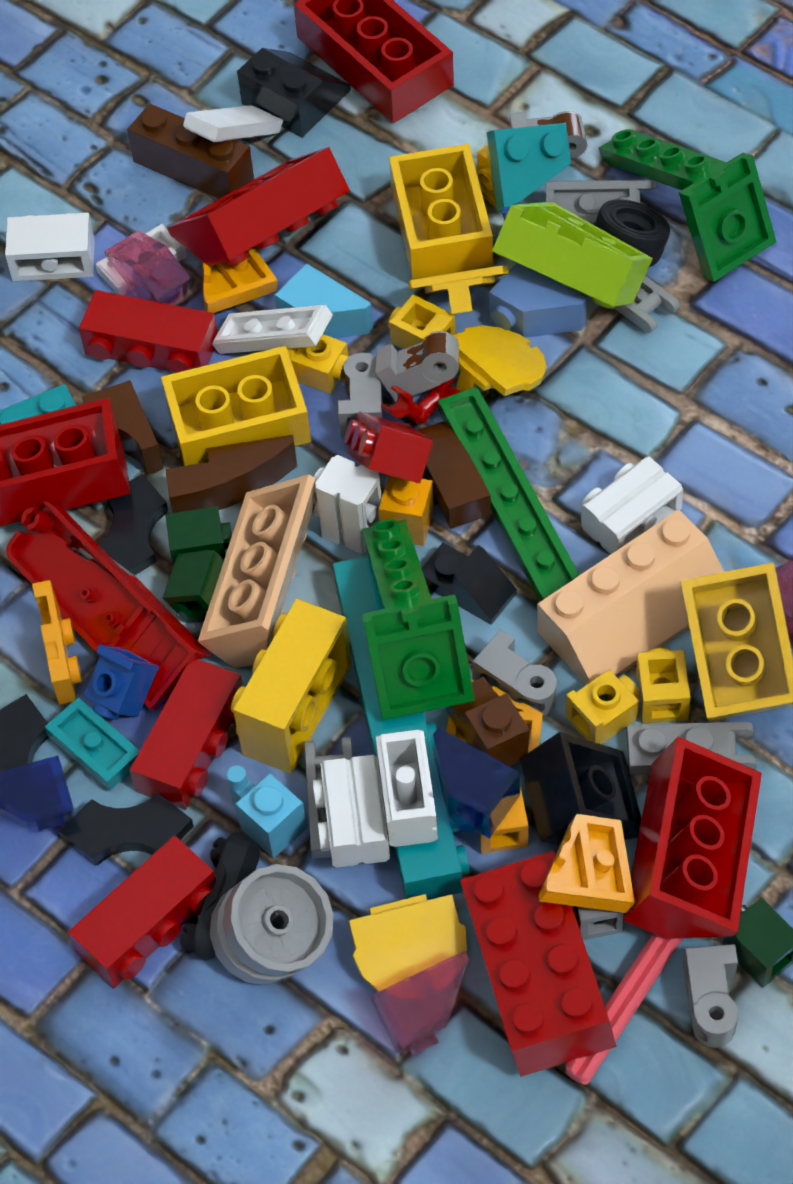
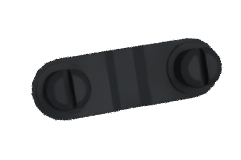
(234, 861)

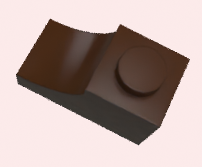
(132, 424)
(492, 724)

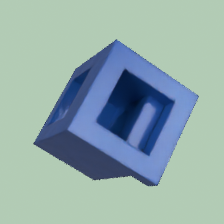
(119, 682)

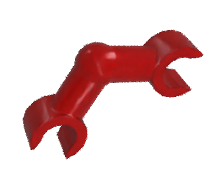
(419, 412)

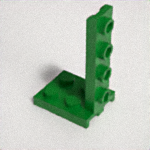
(718, 197)
(414, 639)

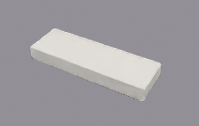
(232, 123)
(272, 329)

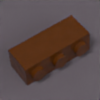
(168, 148)

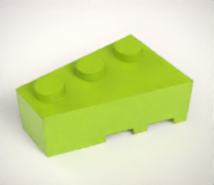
(572, 252)

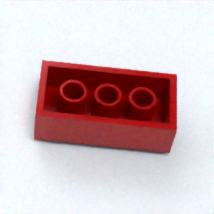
(377, 51)
(537, 967)

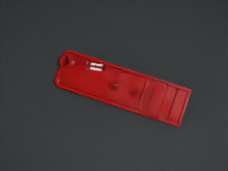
(102, 596)

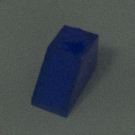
(474, 784)
(36, 795)

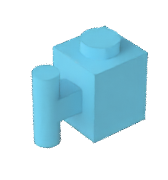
(266, 811)

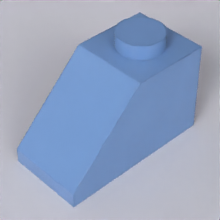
(535, 304)

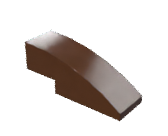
(230, 473)
(454, 478)

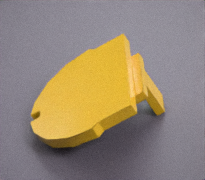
(458, 285)
(498, 360)
(406, 938)

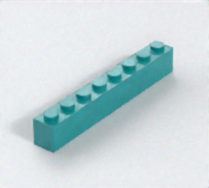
(424, 867)

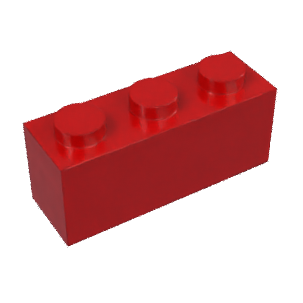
(147, 332)
(388, 446)
(187, 734)
(143, 912)

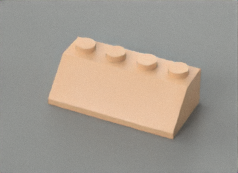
(258, 570)
(627, 600)

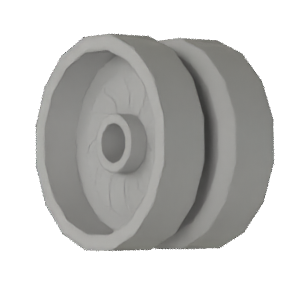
(271, 924)

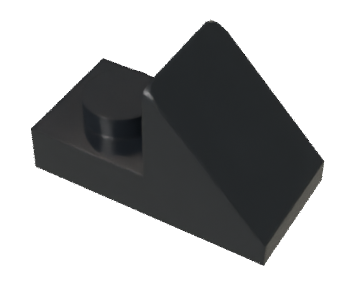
(473, 579)

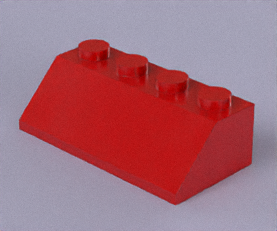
(262, 209)
(61, 459)
(693, 844)

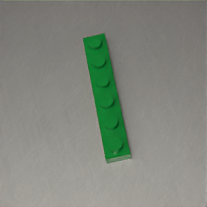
(512, 496)

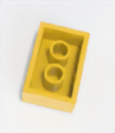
(441, 211)
(235, 403)
(740, 641)
(292, 685)

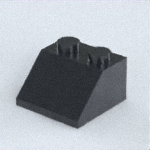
(289, 89)
(575, 778)

